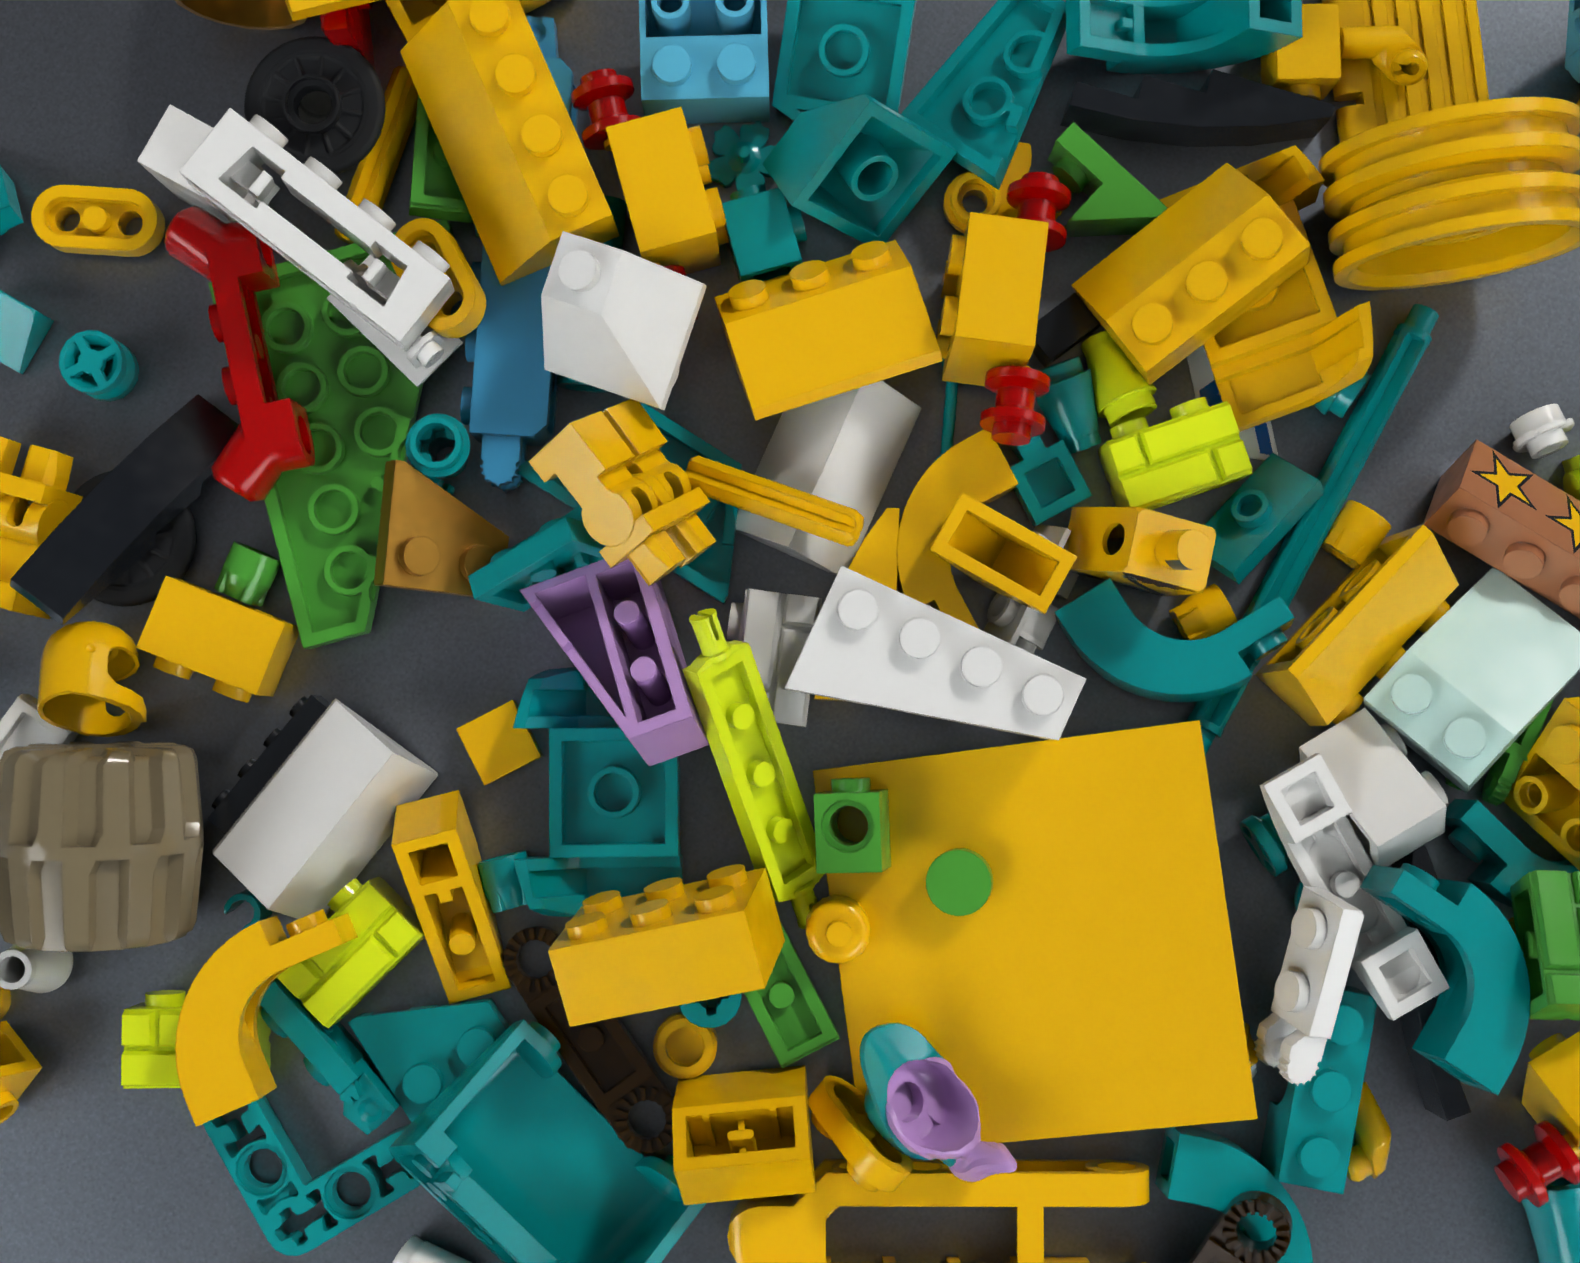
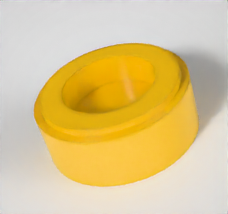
(683, 1047)

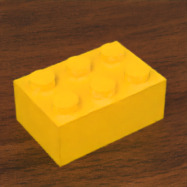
(668, 945)

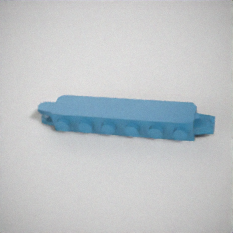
(511, 391)

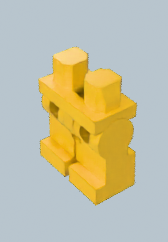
(628, 490)
(29, 512)

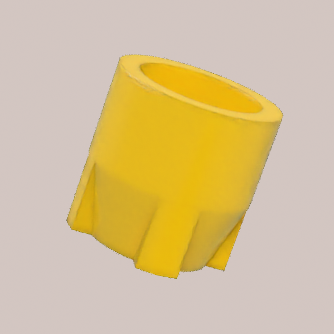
(1355, 534)
(1203, 614)

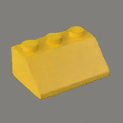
(1193, 271)
(827, 328)
(1361, 628)

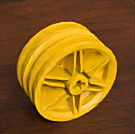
(1454, 193)

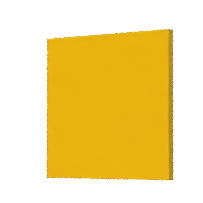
(1098, 965)

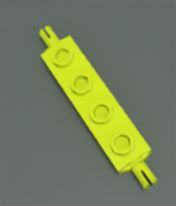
(753, 763)

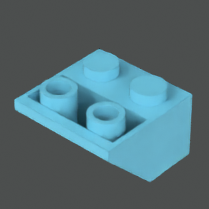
(705, 59)

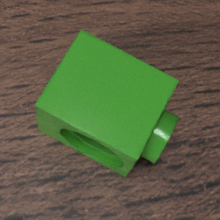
(836, 852)

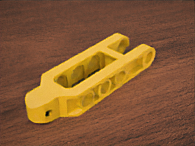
(795, 1225)

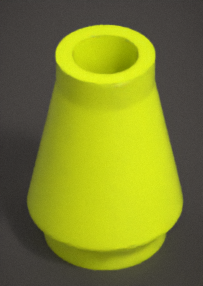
(1117, 385)

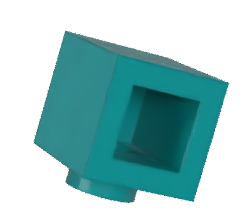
(763, 233)

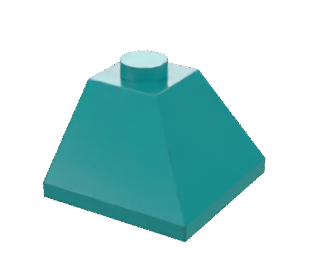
(857, 166)

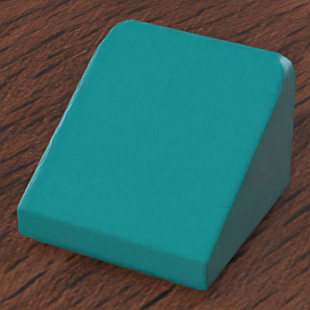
(20, 332)

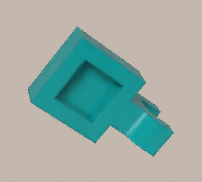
(1047, 479)

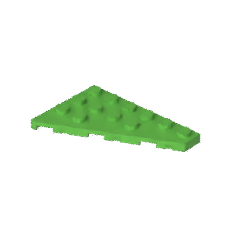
(358, 420)

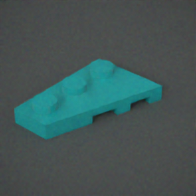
(991, 84)

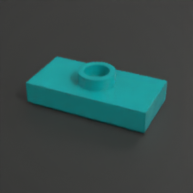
(1260, 515)

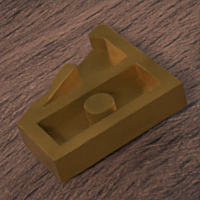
(429, 536)

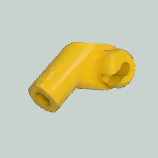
(1388, 49)
(1371, 1140)

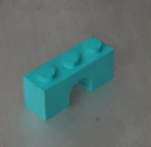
(1315, 1123)

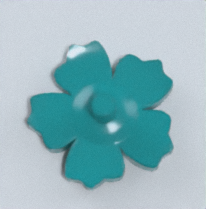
(740, 157)

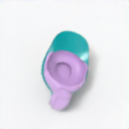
(924, 1105)

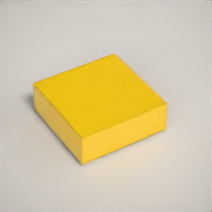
(496, 745)

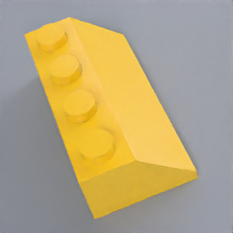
(506, 134)

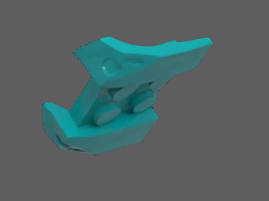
(608, 810)

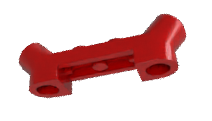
(272, 431)

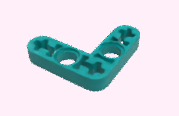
(295, 1186)

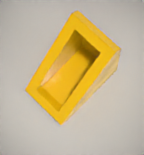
(1002, 554)

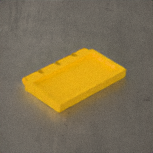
(1452, 45)

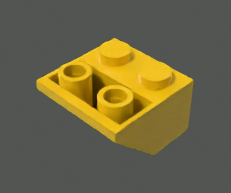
(1549, 782)
(742, 1135)

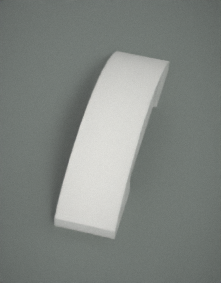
(1329, 855)

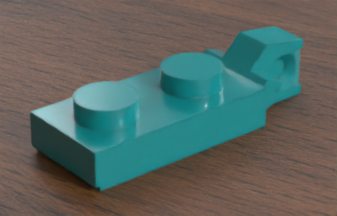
(331, 1058)

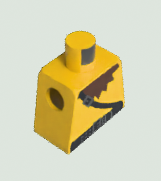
(1157, 553)

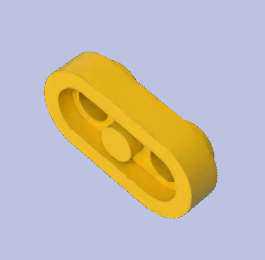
(102, 222)
(461, 274)
(841, 1117)

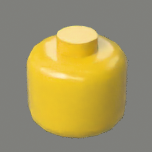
(837, 929)

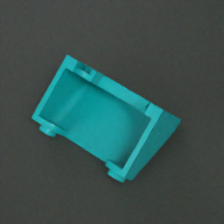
(539, 1165)

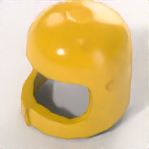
(81, 675)

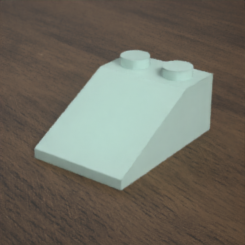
(1477, 678)

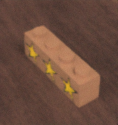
(1511, 522)

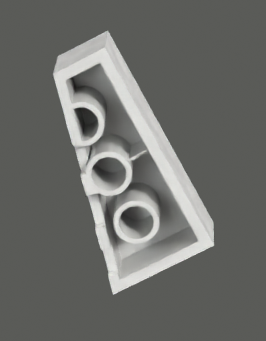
(919, 661)

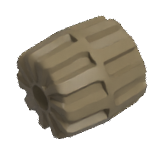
(99, 845)

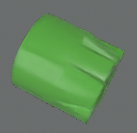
(247, 574)

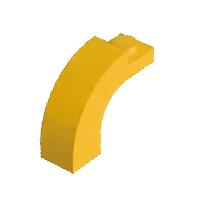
(969, 467)
(217, 1027)

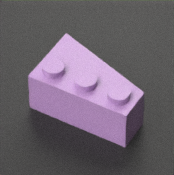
(626, 652)

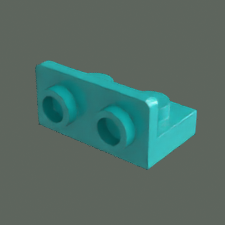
(550, 552)

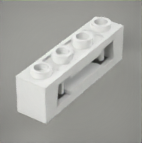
(232, 160)

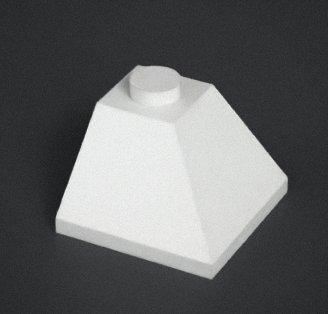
(616, 319)

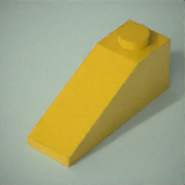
(443, 880)

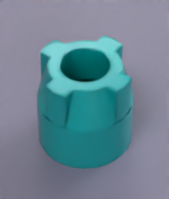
(501, 881)

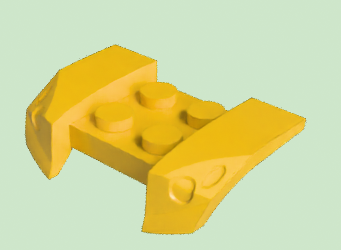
(1291, 342)

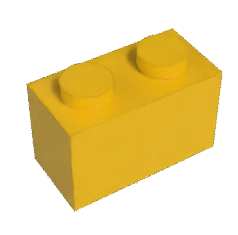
(217, 638)

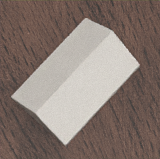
(839, 452)
(322, 814)

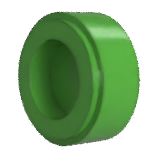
(959, 882)

